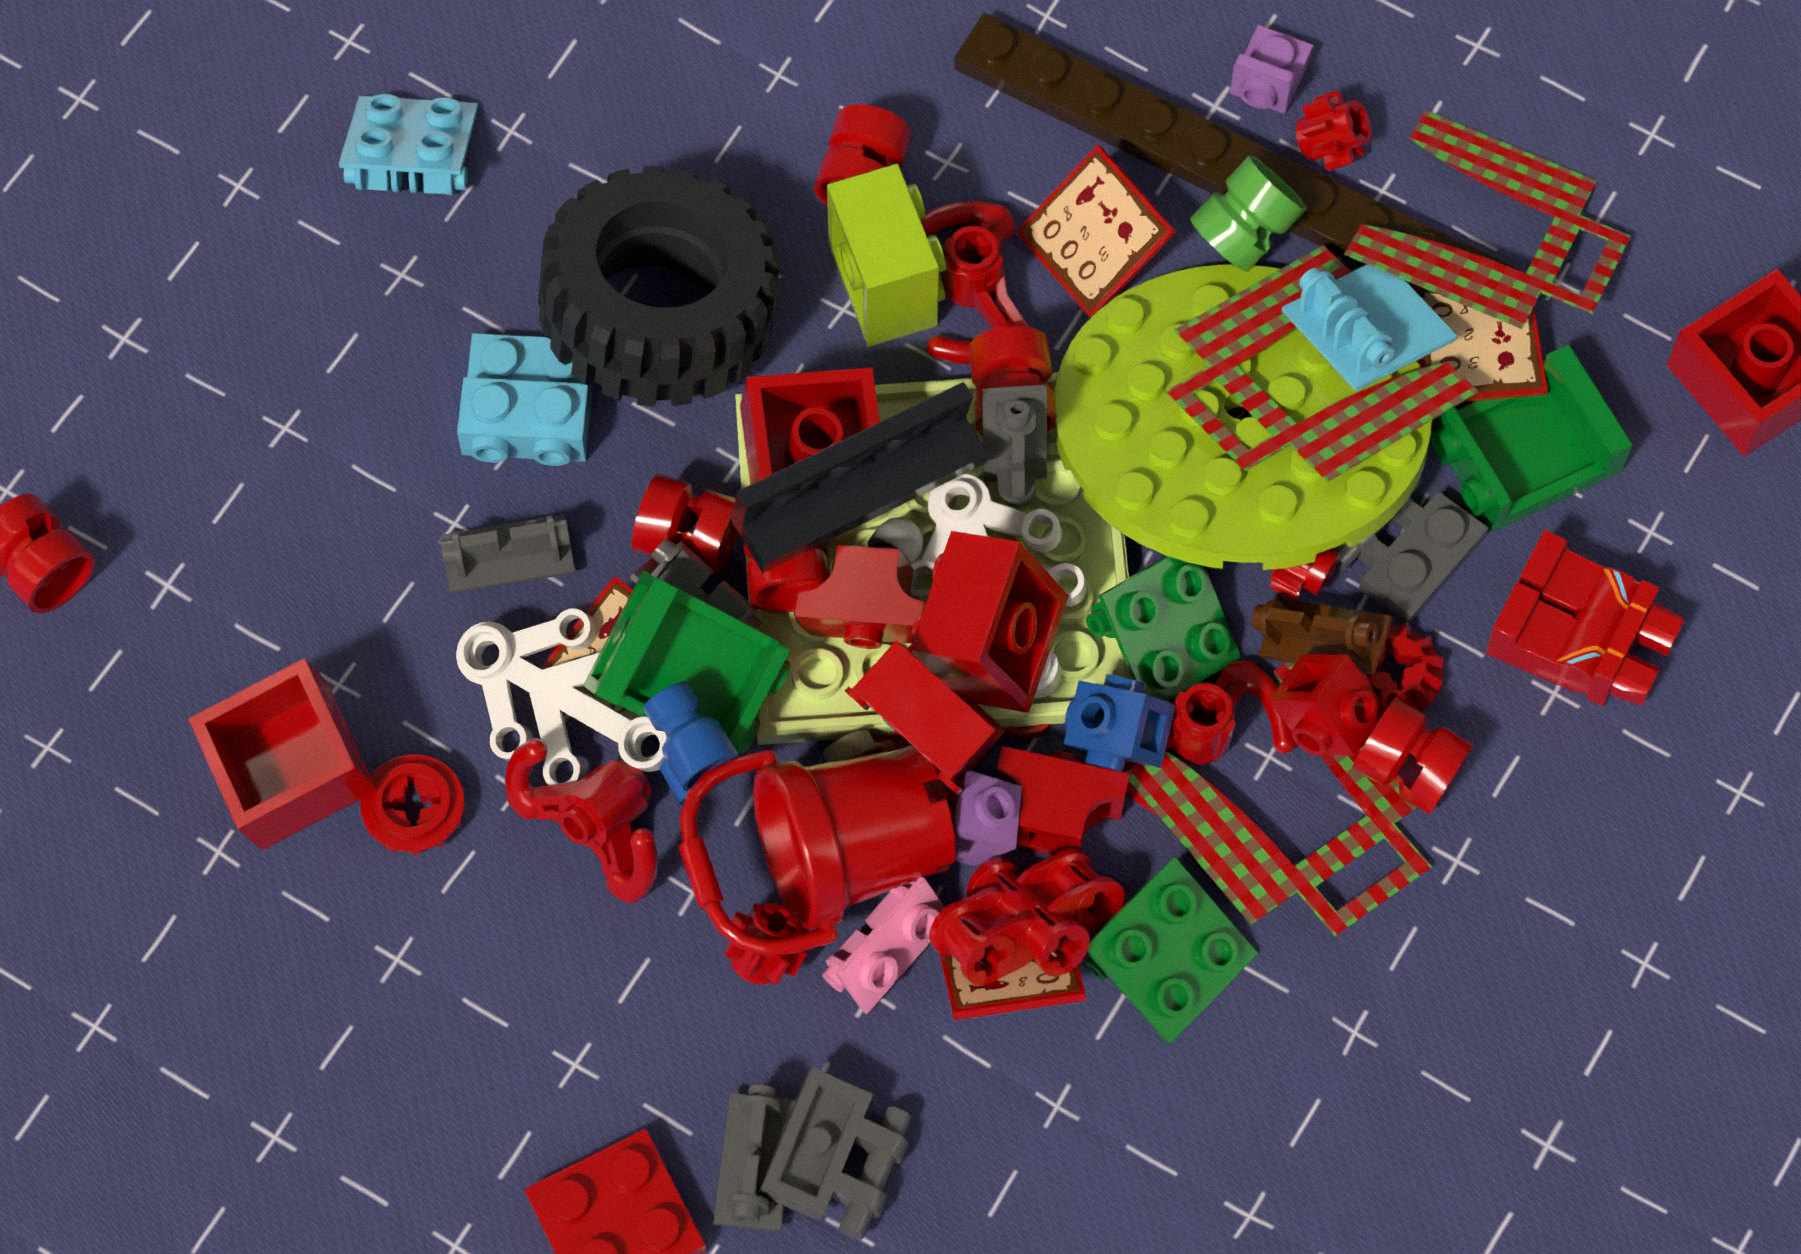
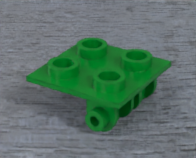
(1166, 626)
(1169, 950)

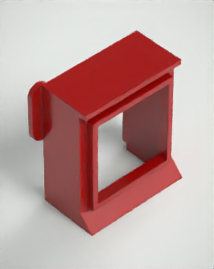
(927, 713)

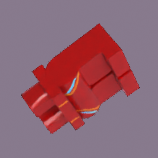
(1581, 623)

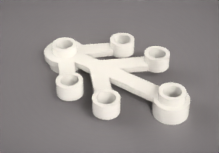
(984, 513)
(550, 692)

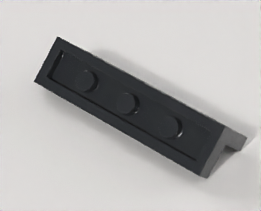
(858, 478)

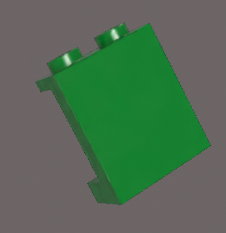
(1532, 449)
(677, 639)

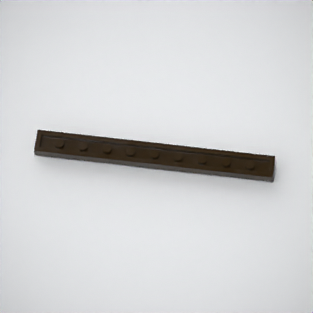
(1168, 133)

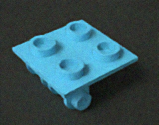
(409, 138)
(1366, 323)

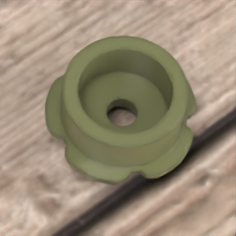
(852, 746)

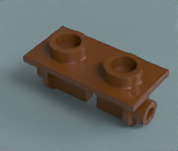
(1313, 628)

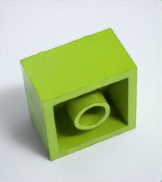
(885, 254)

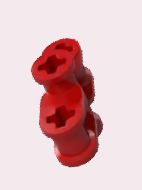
(1026, 917)

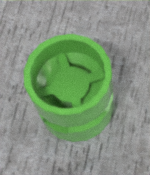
(1248, 213)

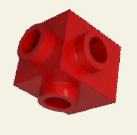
(1328, 704)

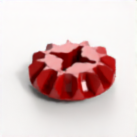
(1418, 683)
(435, 785)

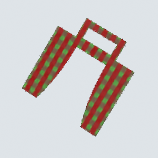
(1478, 280)
(1332, 437)
(1252, 867)

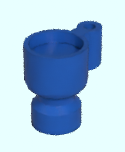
(691, 741)

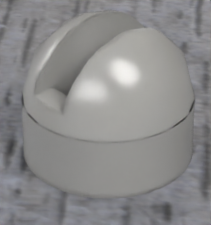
(898, 534)

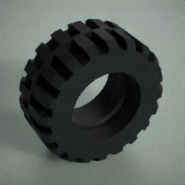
(669, 224)

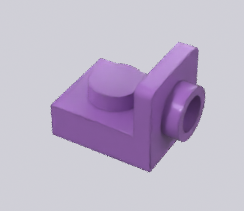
(1270, 69)
(985, 818)

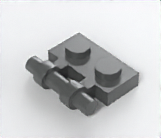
(1421, 557)
(816, 1145)

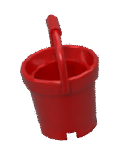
(827, 837)

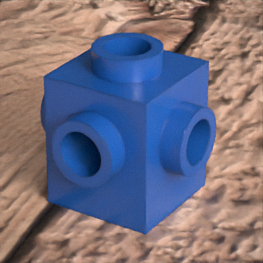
(1118, 723)

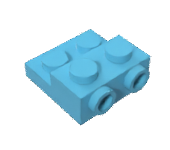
(522, 403)

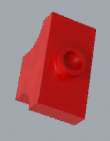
(862, 599)
(1060, 797)

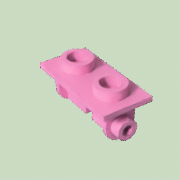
(899, 935)

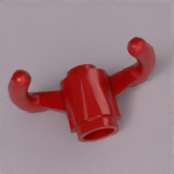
(973, 268)
(1205, 717)
(593, 814)

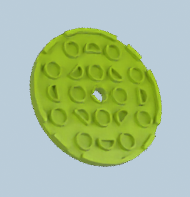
(1168, 480)

